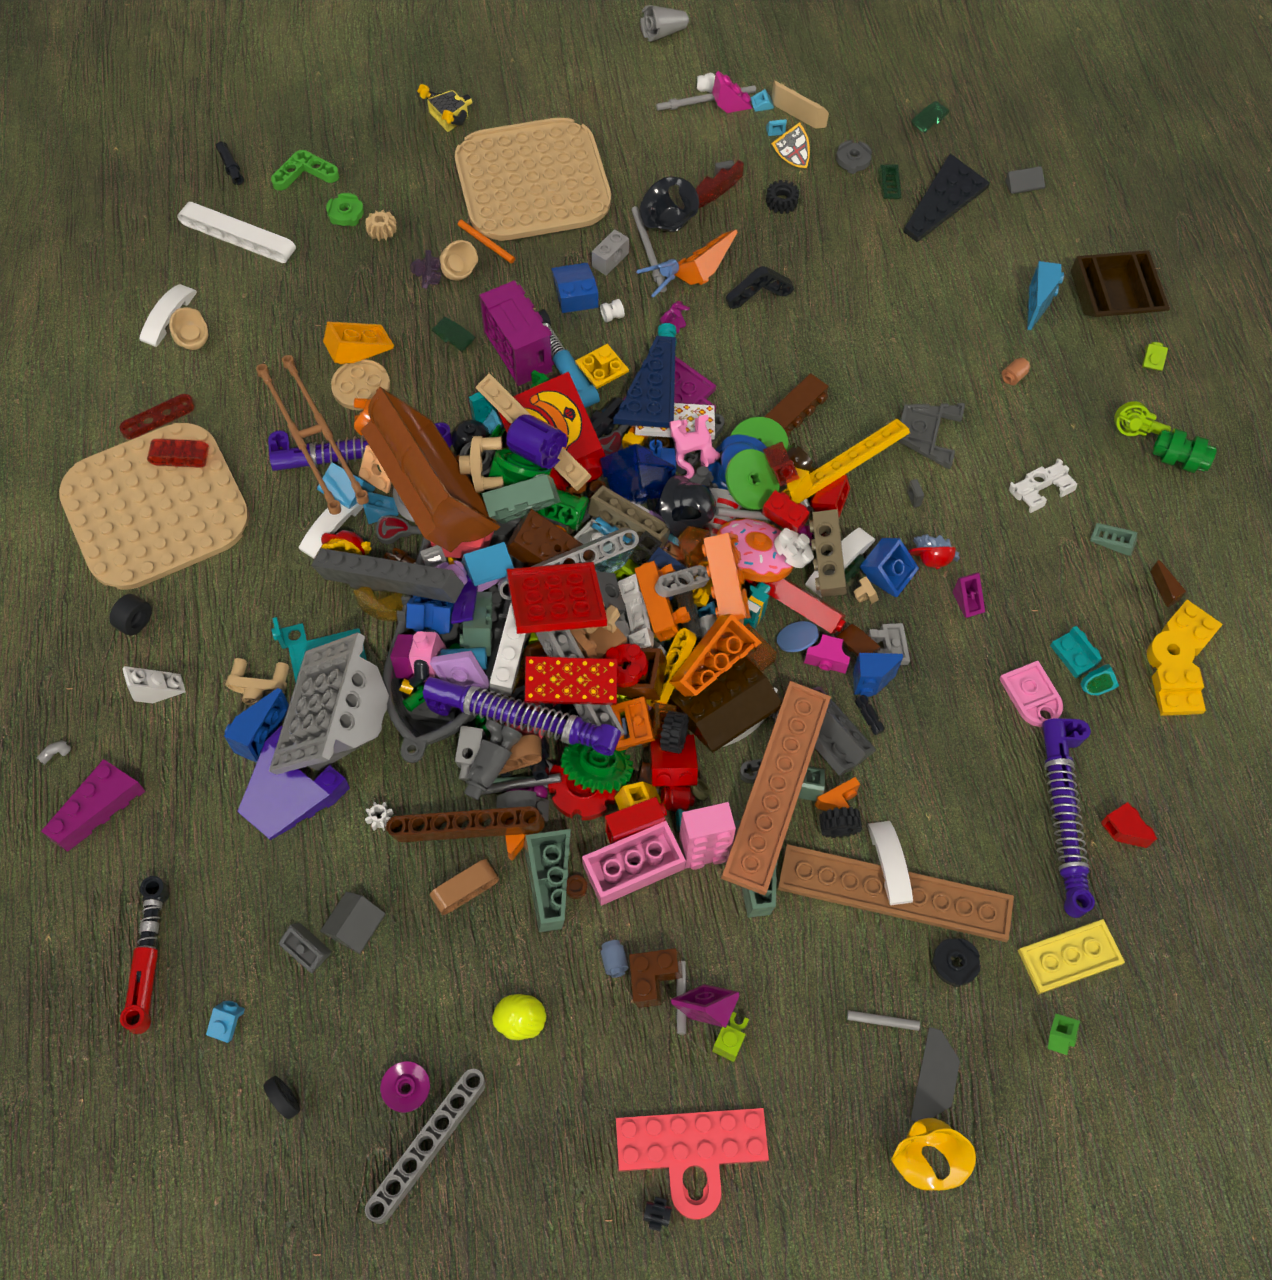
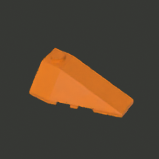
(705, 260)

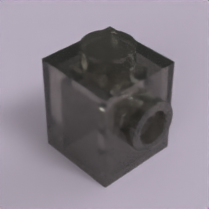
(645, 548)

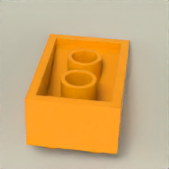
(355, 341)

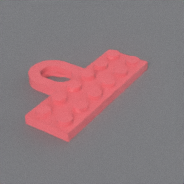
(690, 1141)

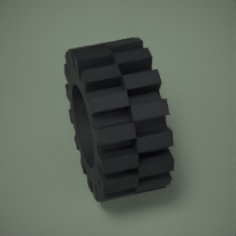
(780, 204)
(674, 732)
(840, 822)

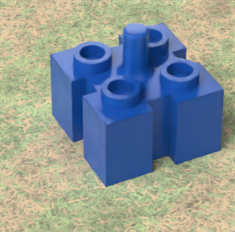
(429, 614)

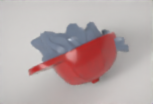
(934, 551)

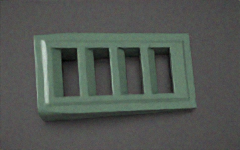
(1119, 546)

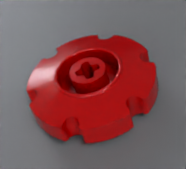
(575, 800)

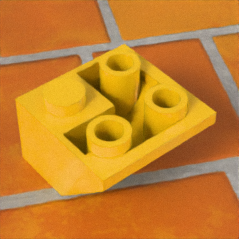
(602, 366)

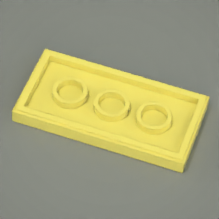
(1071, 956)

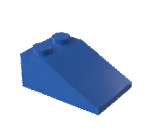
(575, 287)
(256, 724)

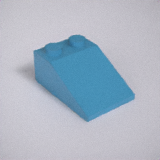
(1042, 290)

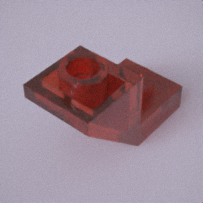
(780, 464)

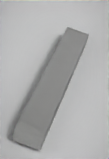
(577, 553)
(424, 1158)

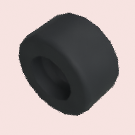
(130, 614)

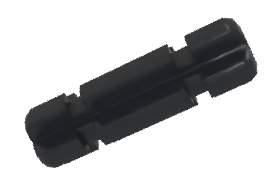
(869, 714)

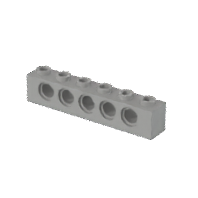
(562, 644)

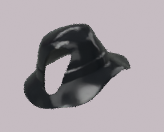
(661, 212)
(682, 492)

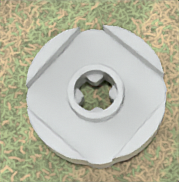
(794, 548)

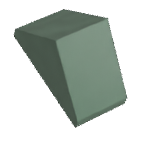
(813, 784)

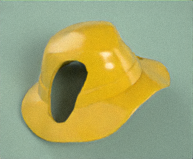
(952, 1144)

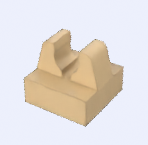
(865, 591)

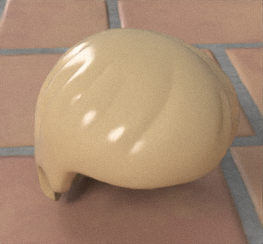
(458, 260)
(188, 328)

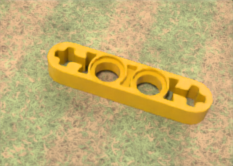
(685, 641)

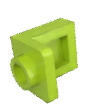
(1154, 356)

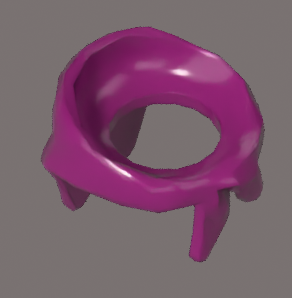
(674, 316)

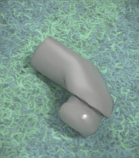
(52, 749)

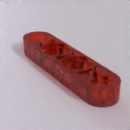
(156, 413)

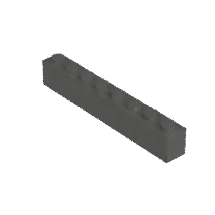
(388, 575)

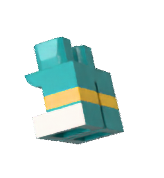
(757, 602)

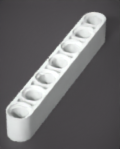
(236, 232)

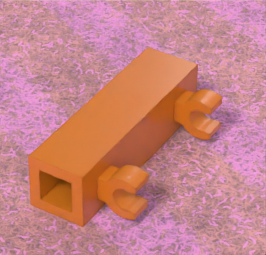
(659, 608)

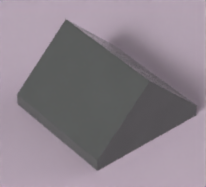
(353, 922)

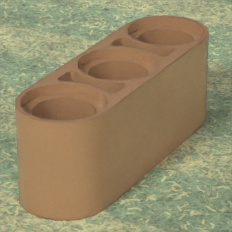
(524, 753)
(464, 887)

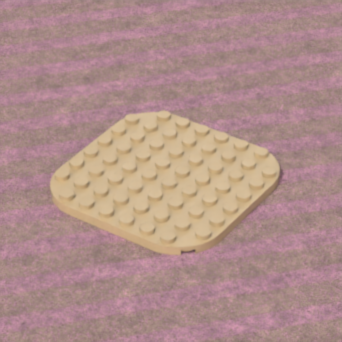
(532, 179)
(149, 518)

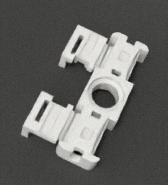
(1030, 488)

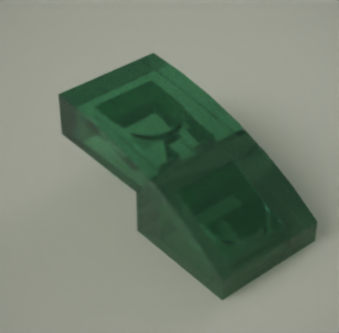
(929, 116)
(454, 333)

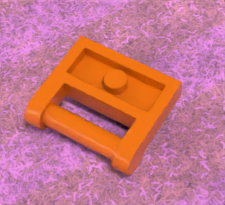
(637, 720)

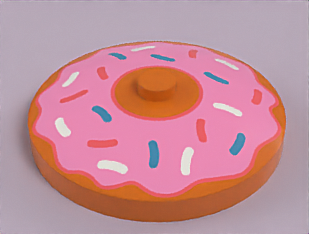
(757, 549)

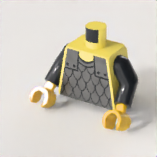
(446, 107)

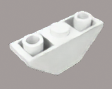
(152, 685)

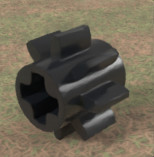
(657, 1213)

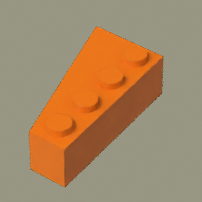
(726, 576)
(715, 653)

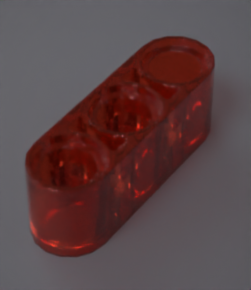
(178, 453)

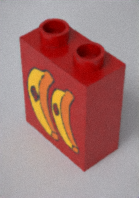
(561, 406)

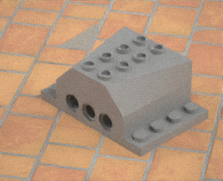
(332, 707)

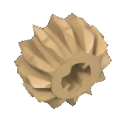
(380, 225)

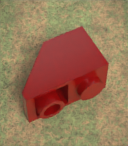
(1128, 827)

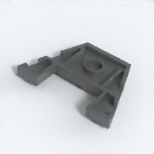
(923, 427)

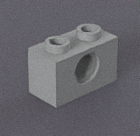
(610, 252)

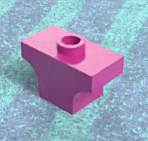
(828, 655)

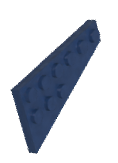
(653, 389)

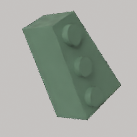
(519, 498)
(478, 632)

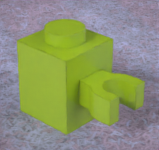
(730, 1039)

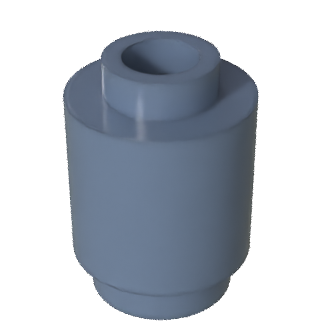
(614, 958)

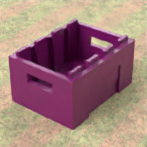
(516, 331)

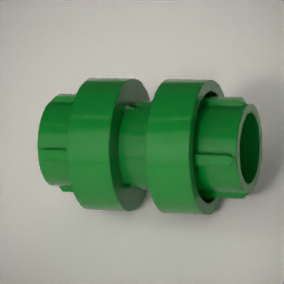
(1192, 453)

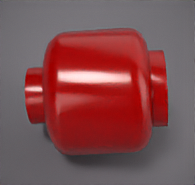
(677, 798)

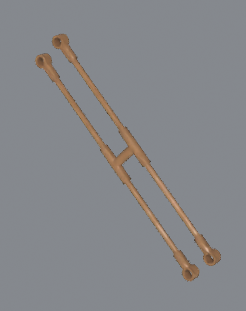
(333, 505)

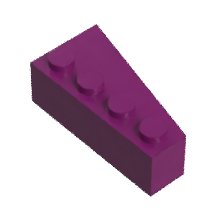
(92, 804)

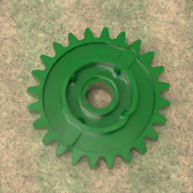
(595, 769)

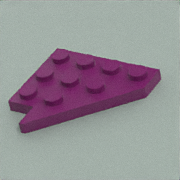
(691, 386)

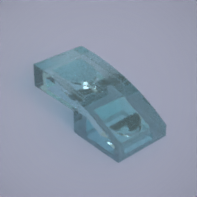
(614, 563)

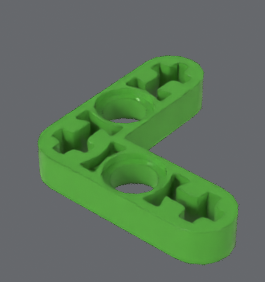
(282, 179)

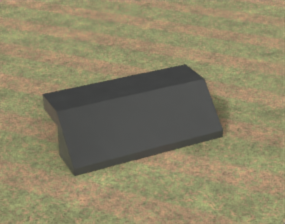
(841, 740)

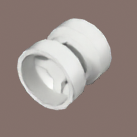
(612, 310)

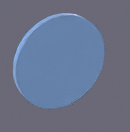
(797, 636)

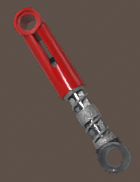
(144, 958)

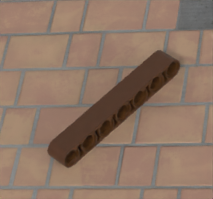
(474, 829)

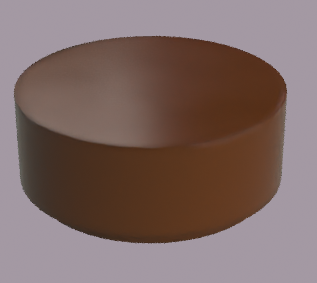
(576, 887)

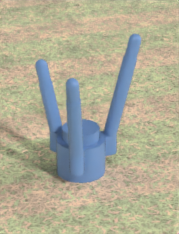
(667, 269)

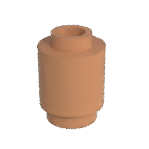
(1015, 371)

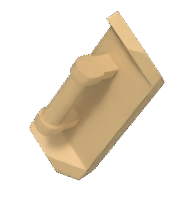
(799, 106)

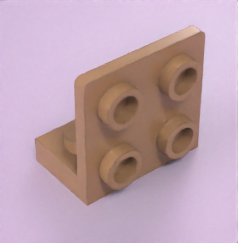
(597, 643)

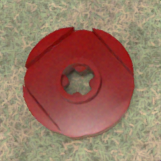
(632, 654)

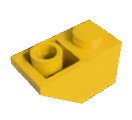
(634, 794)

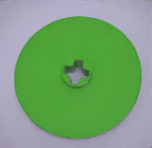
(764, 430)
(739, 480)

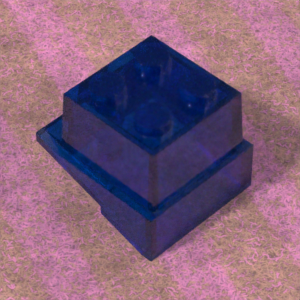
(636, 473)

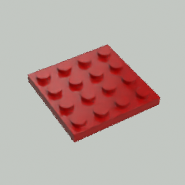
(556, 598)

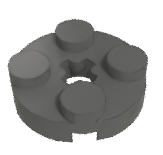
(851, 163)

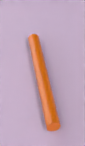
(483, 239)

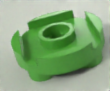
(348, 217)

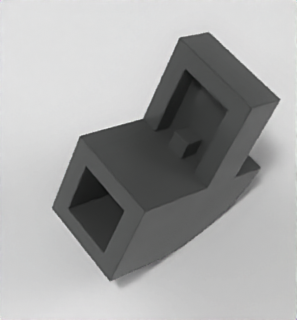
(523, 798)

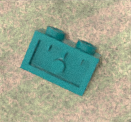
(480, 407)
(1076, 652)

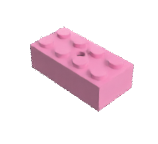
(706, 835)
(651, 849)

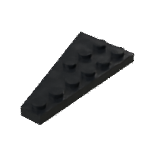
(948, 193)

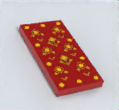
(570, 680)

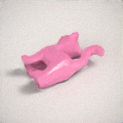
(691, 442)

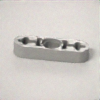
(677, 587)

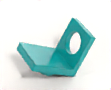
(282, 634)

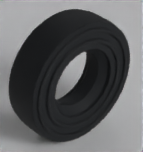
(281, 1097)

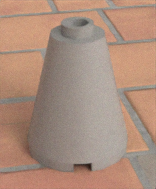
(662, 21)

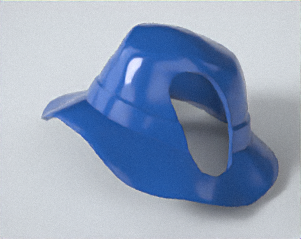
(730, 447)

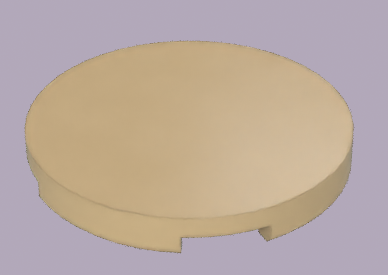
(358, 381)

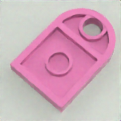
(1032, 692)

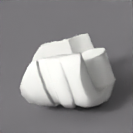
(705, 82)

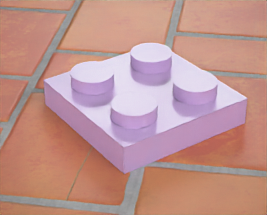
(460, 669)

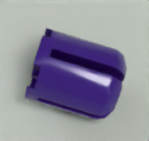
(536, 441)

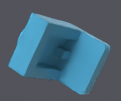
(224, 1020)

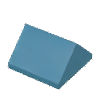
(340, 485)
(487, 564)

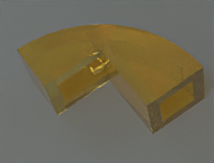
(383, 609)

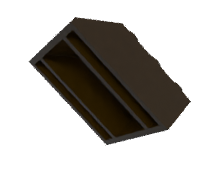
(1118, 284)
(728, 704)

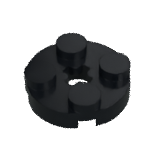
(943, 965)

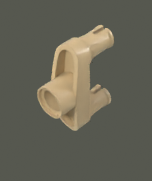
(472, 463)
(253, 688)

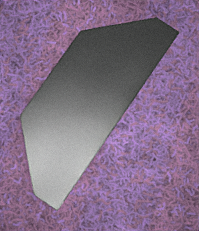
(936, 1077)

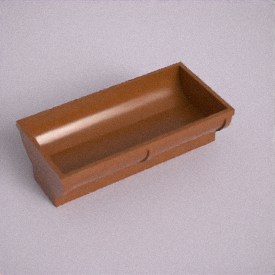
(425, 473)

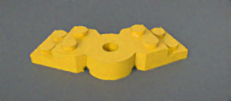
(1177, 679)

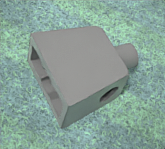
(468, 745)

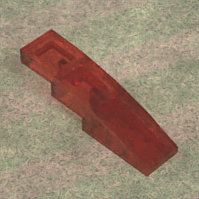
(713, 188)

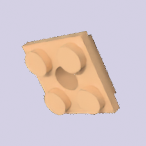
(370, 472)

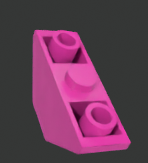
(729, 95)

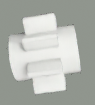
(376, 810)

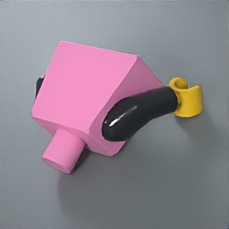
(424, 647)

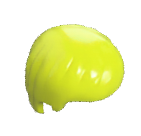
(519, 1017)

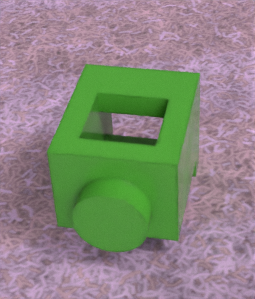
(1063, 1034)

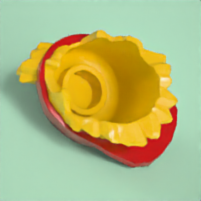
(346, 542)

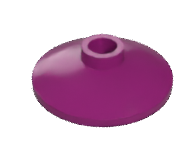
(396, 1078)

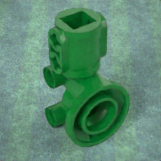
(517, 469)

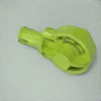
(1137, 423)

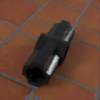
(603, 420)

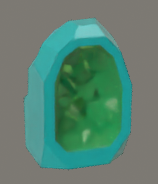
(1099, 681)

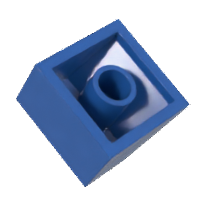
(890, 566)
(874, 672)

